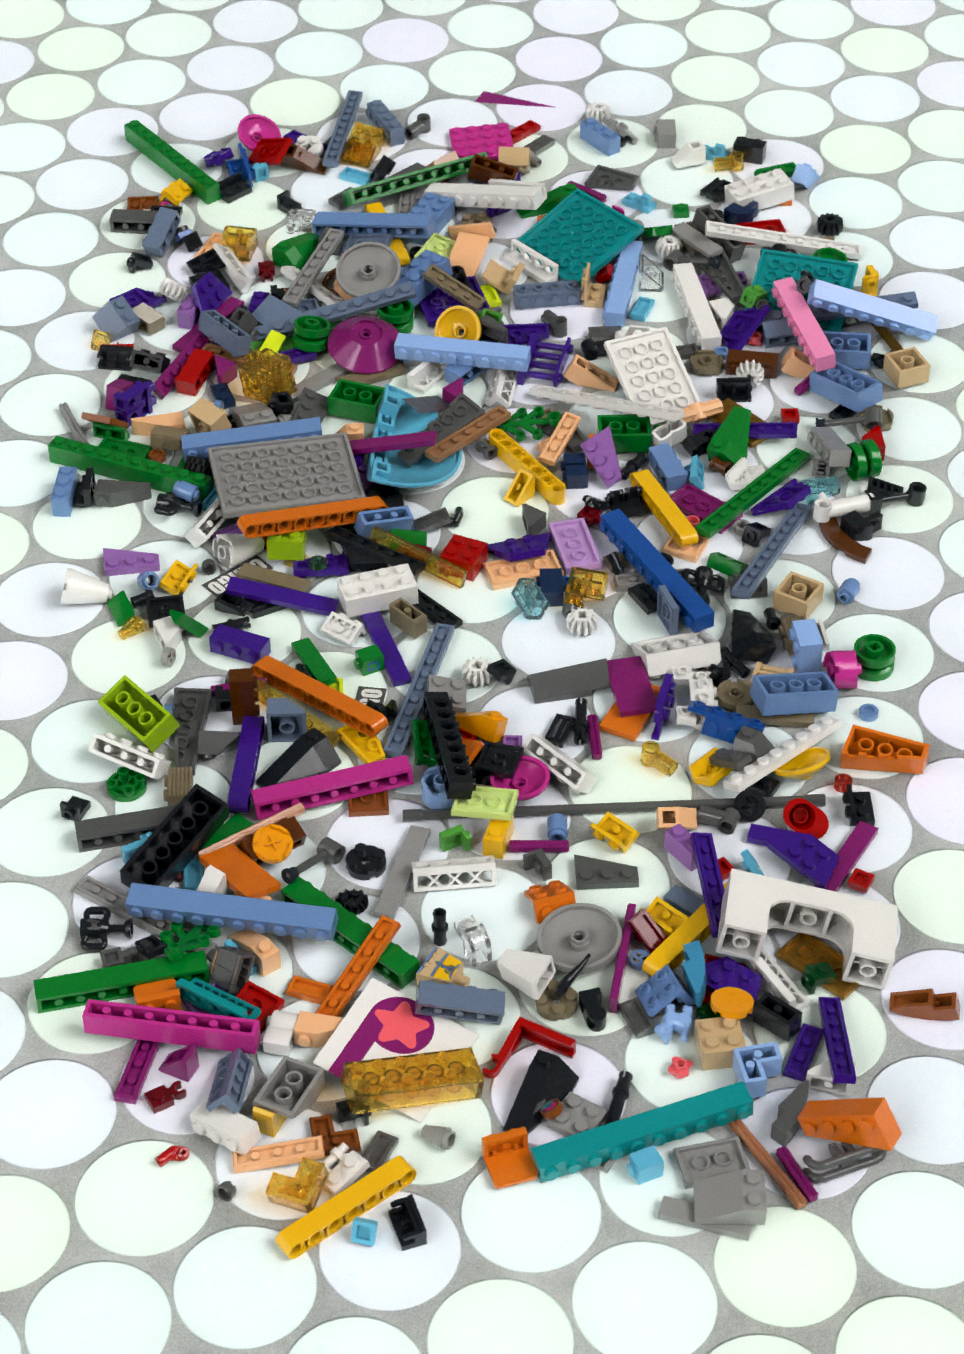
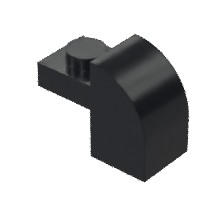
(860, 527)

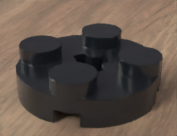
(362, 853)

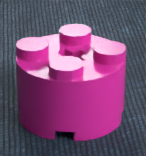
(842, 668)

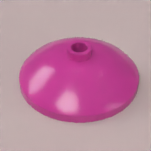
(254, 128)
(530, 779)

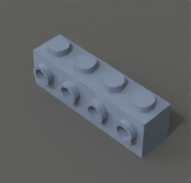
(382, 117)
(546, 294)
(224, 333)
(460, 1002)

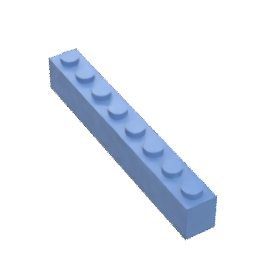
(399, 224)
(197, 443)

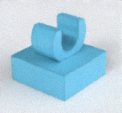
(260, 171)
(364, 1231)

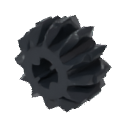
(829, 224)

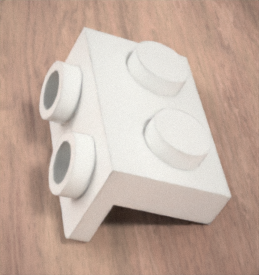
(742, 475)

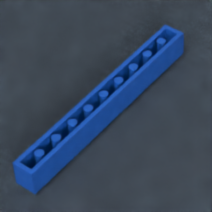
(656, 569)

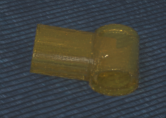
(734, 162)
(653, 757)

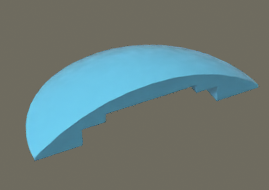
(399, 418)

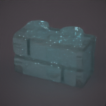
(530, 598)

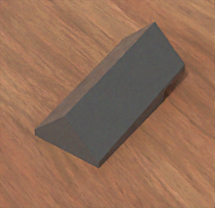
(569, 681)

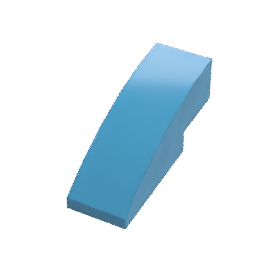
(695, 971)

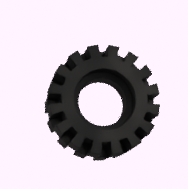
(198, 465)

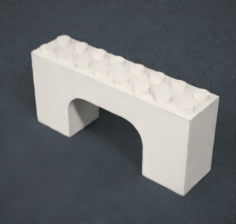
(856, 924)

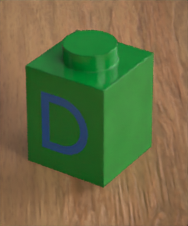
(369, 660)

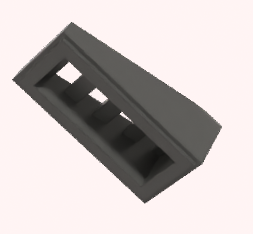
(490, 328)

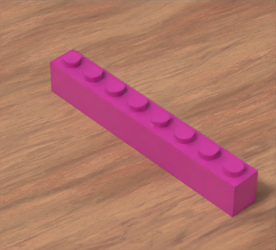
(333, 786)
(171, 1026)

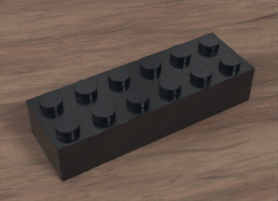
(176, 839)

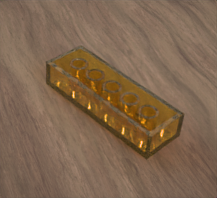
(411, 1080)

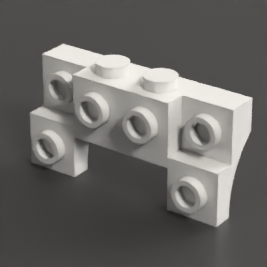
(699, 688)

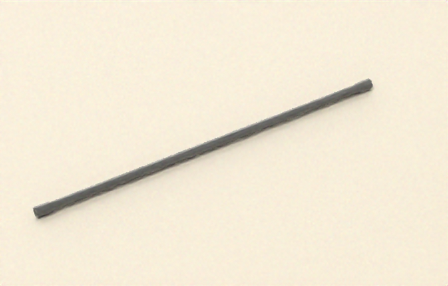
(419, 814)

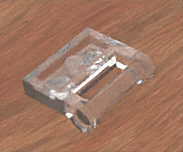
(305, 219)

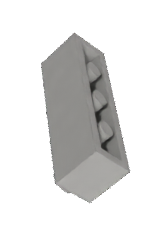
(829, 446)

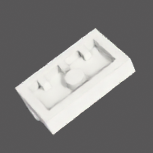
(342, 629)

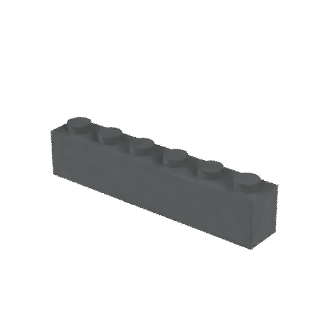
(118, 828)

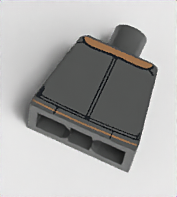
(231, 967)

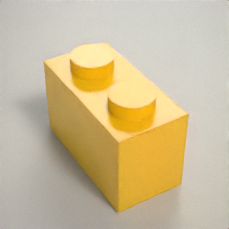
(497, 837)

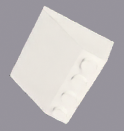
(677, 650)

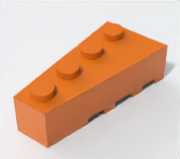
(883, 752)
(851, 1121)

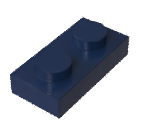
(222, 392)

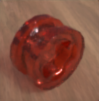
(841, 781)

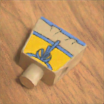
(442, 968)

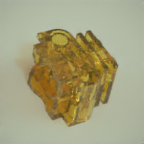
(266, 374)

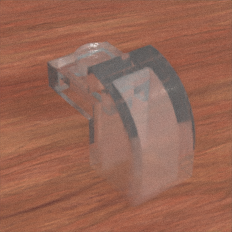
(475, 940)

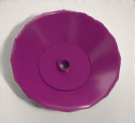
(363, 344)

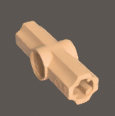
(700, 411)

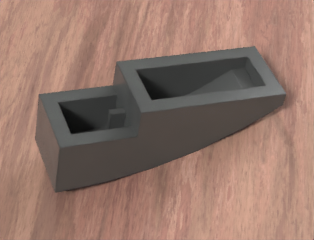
(787, 1124)

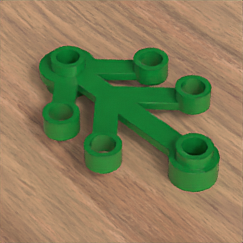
(527, 423)
(176, 950)

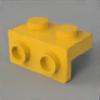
(176, 192)
(870, 281)
(177, 578)
(705, 773)
(615, 832)
(665, 916)

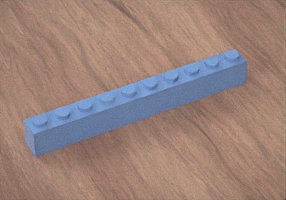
(232, 911)

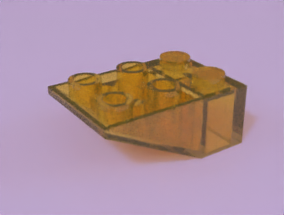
(365, 145)

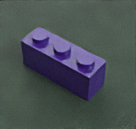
(239, 644)

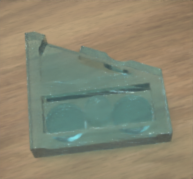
(828, 485)

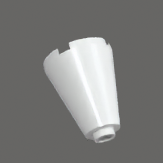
(235, 549)
(84, 589)

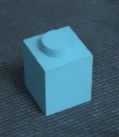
(645, 1165)

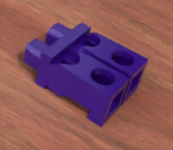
(135, 401)

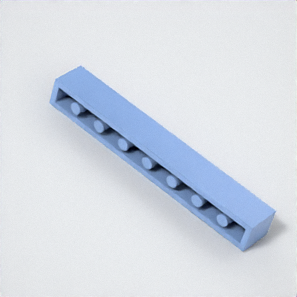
(622, 285)
(872, 309)
(462, 352)

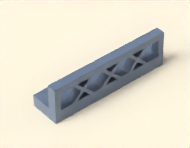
(230, 1081)

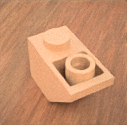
(670, 816)

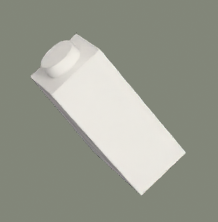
(527, 971)

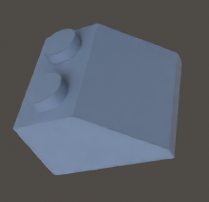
(117, 319)
(285, 720)

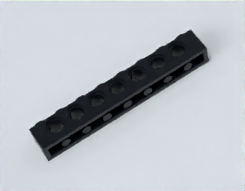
(448, 745)

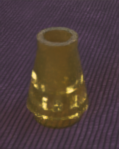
(132, 627)

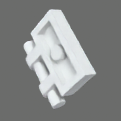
(346, 1172)

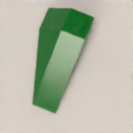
(554, 197)
(295, 250)
(732, 437)

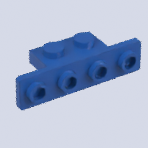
(241, 165)
(721, 723)

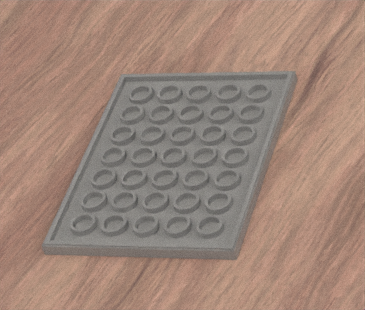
(284, 474)

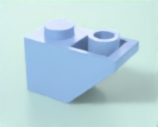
(804, 176)

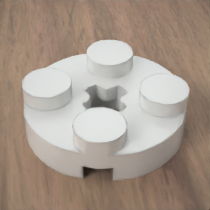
(312, 142)

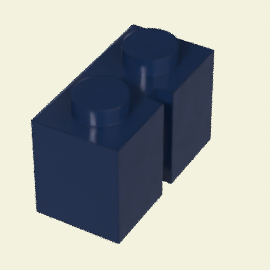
(575, 470)
(551, 585)

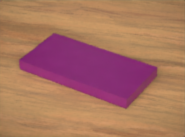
(698, 503)
(631, 686)

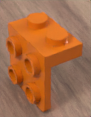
(549, 898)
(158, 994)
(508, 1158)

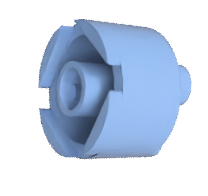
(433, 790)

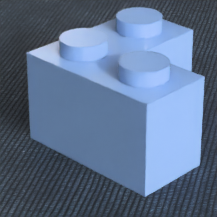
(806, 645)
(755, 1065)

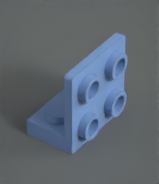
(662, 990)

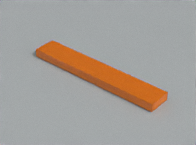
(359, 967)

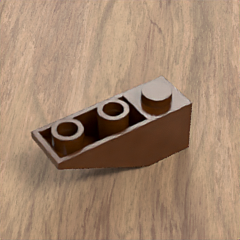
(302, 159)

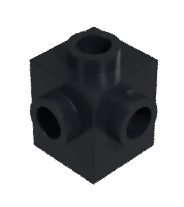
(281, 403)

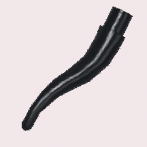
(566, 982)

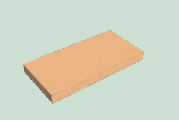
(469, 252)
(505, 574)

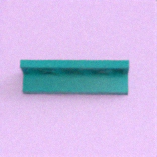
(215, 1000)

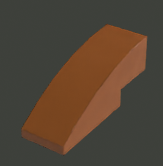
(925, 1005)

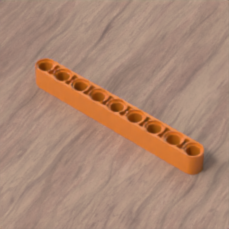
(306, 517)
(320, 696)

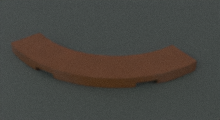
(839, 540)

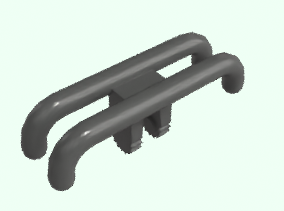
(847, 1162)

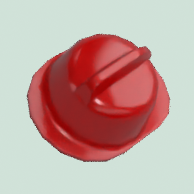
(805, 817)

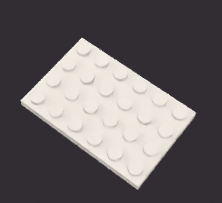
(651, 370)

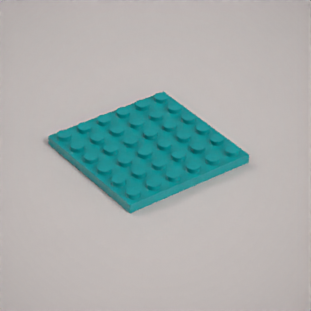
(580, 233)
(780, 265)

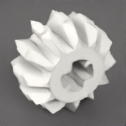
(598, 111)
(667, 245)
(172, 289)
(751, 370)
(582, 621)
(475, 672)

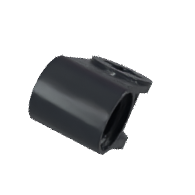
(698, 443)

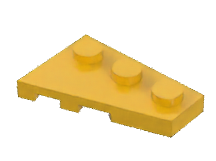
(364, 747)

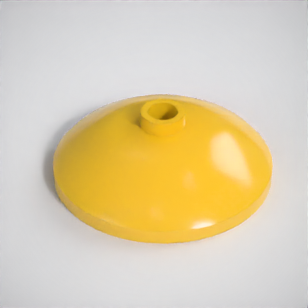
(455, 320)
(805, 764)

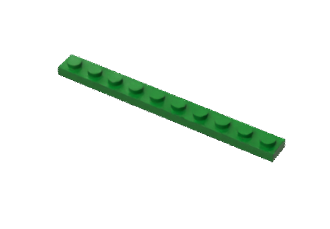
(752, 493)

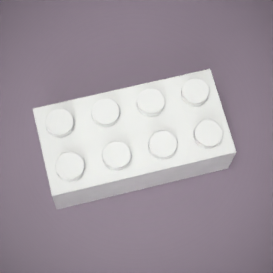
(766, 189)
(376, 589)

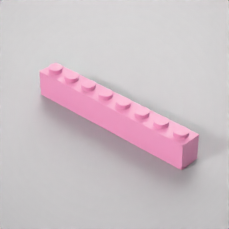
(804, 324)

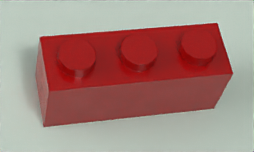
(194, 372)

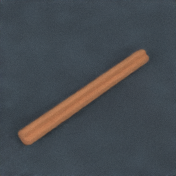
(295, 810)
(768, 1164)

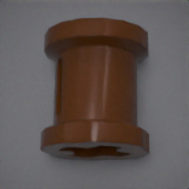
(719, 466)

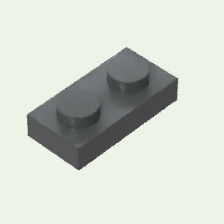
(338, 200)
(730, 759)

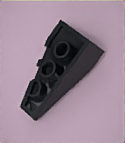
(750, 638)
(305, 757)
(545, 1080)

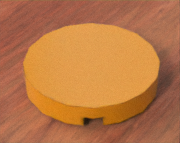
(272, 844)
(732, 1002)

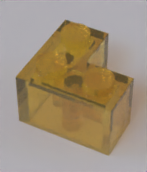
(241, 241)
(585, 584)
(298, 1192)

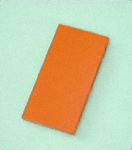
(629, 726)
(242, 873)

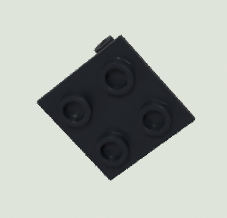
(627, 501)

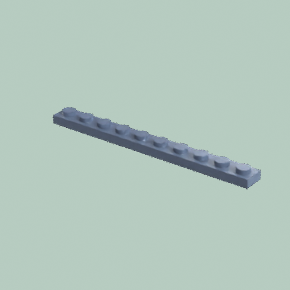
(342, 129)
(907, 299)
(343, 309)
(771, 551)
(412, 704)

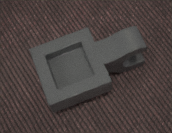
(117, 957)

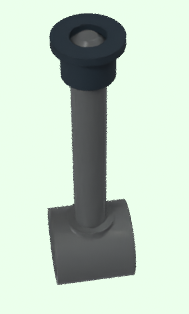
(677, 257)
(871, 418)
(326, 850)

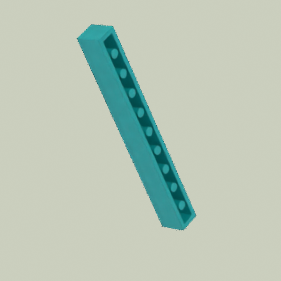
(641, 1131)

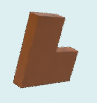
(142, 202)
(104, 419)
(324, 1126)

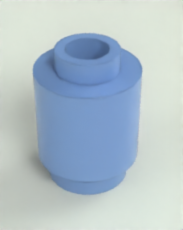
(186, 491)
(153, 580)
(848, 590)
(557, 827)

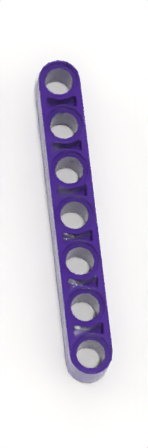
(246, 764)

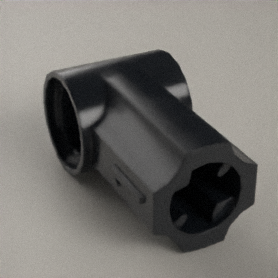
(593, 349)

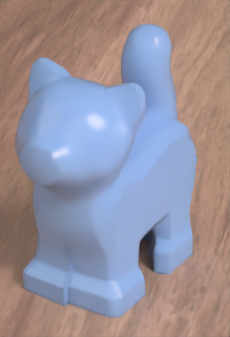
(675, 1022)

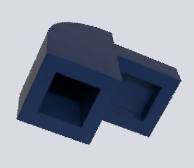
(738, 214)

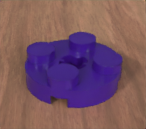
(218, 157)

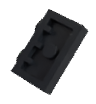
(233, 188)
(85, 489)
(858, 807)

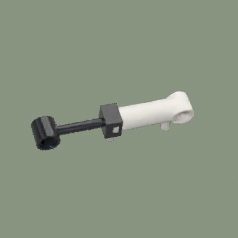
(869, 501)

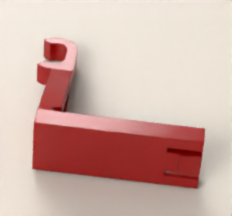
(535, 1033)

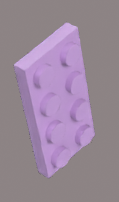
(575, 544)

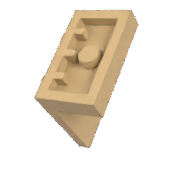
(502, 277)
(592, 294)

